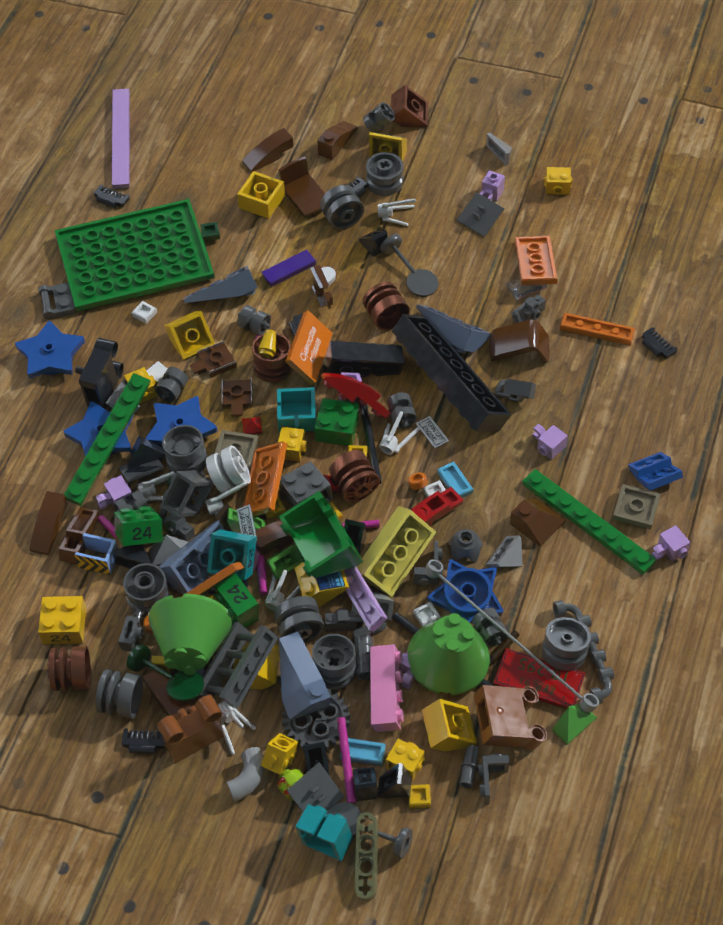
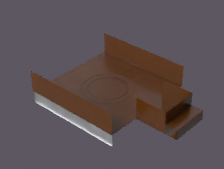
(319, 282)
(215, 359)
(236, 393)

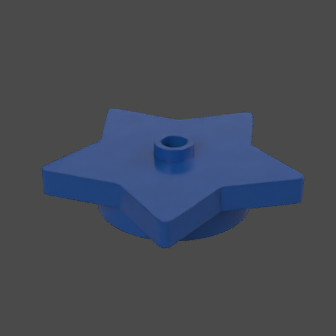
(50, 351)
(175, 415)
(88, 429)
(468, 581)

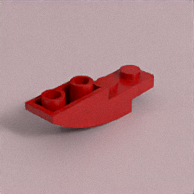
(351, 388)
(437, 505)

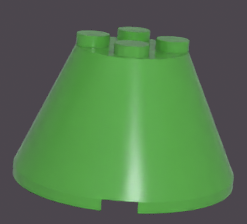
(189, 630)
(448, 655)

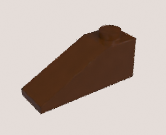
(334, 139)

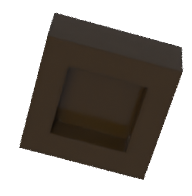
(222, 517)

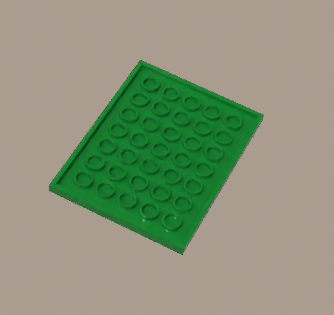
(133, 254)

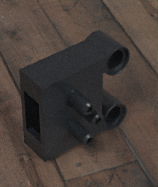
(100, 373)

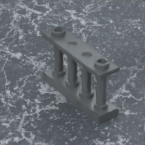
(247, 668)

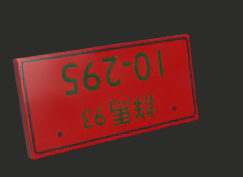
(522, 670)

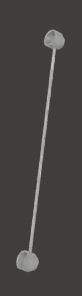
(588, 702)

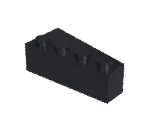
(363, 358)

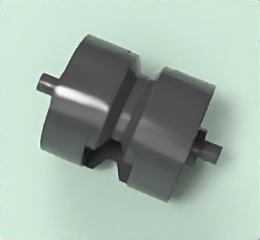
(379, 117)
(250, 319)
(171, 385)
(402, 403)
(133, 502)
(490, 633)

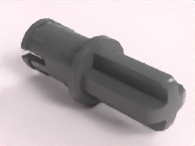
(469, 766)

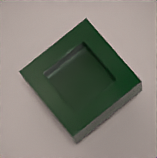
(210, 231)

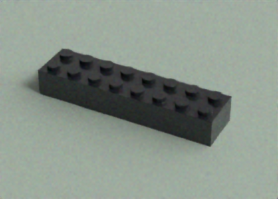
(451, 373)

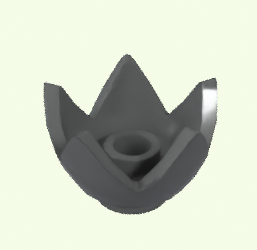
(469, 549)

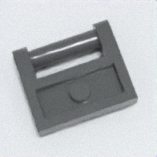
(63, 300)

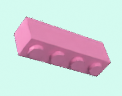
(386, 688)

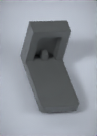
(420, 576)
(494, 763)

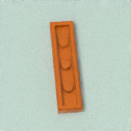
(597, 329)

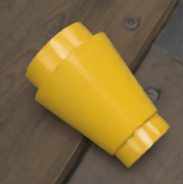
(268, 344)

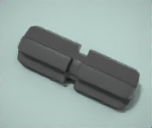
(365, 631)

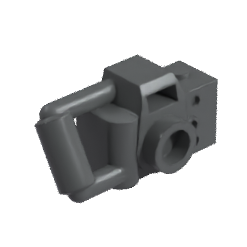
(529, 309)
(515, 389)
(176, 525)
(341, 621)
(131, 631)

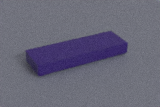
(288, 268)

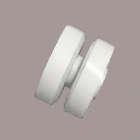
(227, 469)

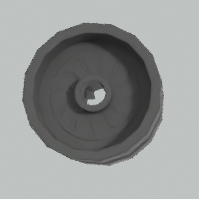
(384, 174)
(341, 207)
(301, 616)
(566, 643)

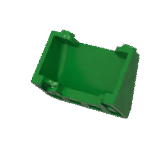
(320, 537)

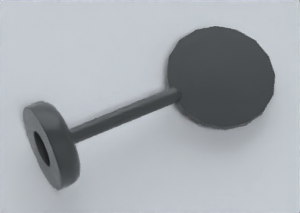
(420, 281)
(351, 813)

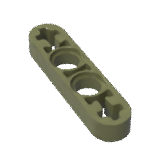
(364, 856)

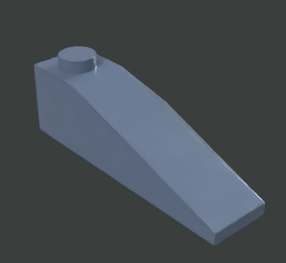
(234, 285)
(458, 334)
(189, 564)
(300, 680)

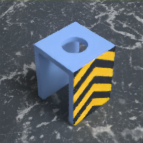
(94, 563)

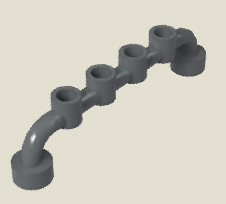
(597, 656)

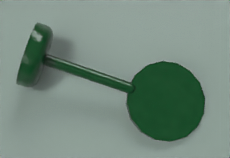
(179, 687)

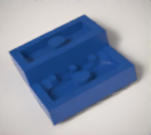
(655, 471)

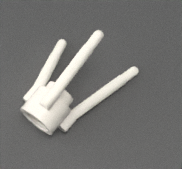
(386, 210)
(389, 442)
(148, 488)
(215, 504)
(275, 597)
(229, 715)

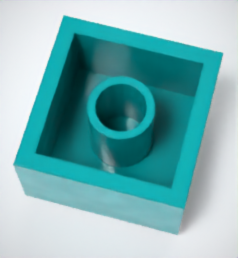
(229, 548)

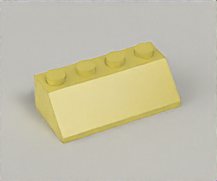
(395, 550)

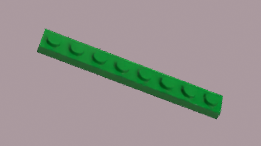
(106, 439)
(589, 521)

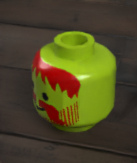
(287, 779)

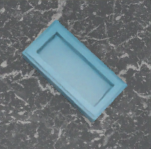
(454, 478)
(366, 752)

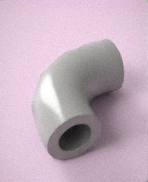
(250, 775)

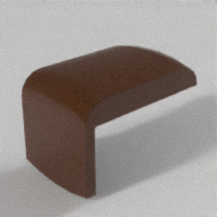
(301, 187)
(519, 339)

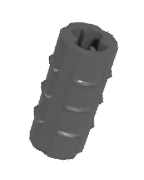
(362, 655)

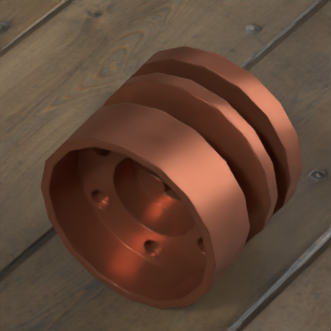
(385, 305)
(275, 368)
(354, 475)
(71, 668)

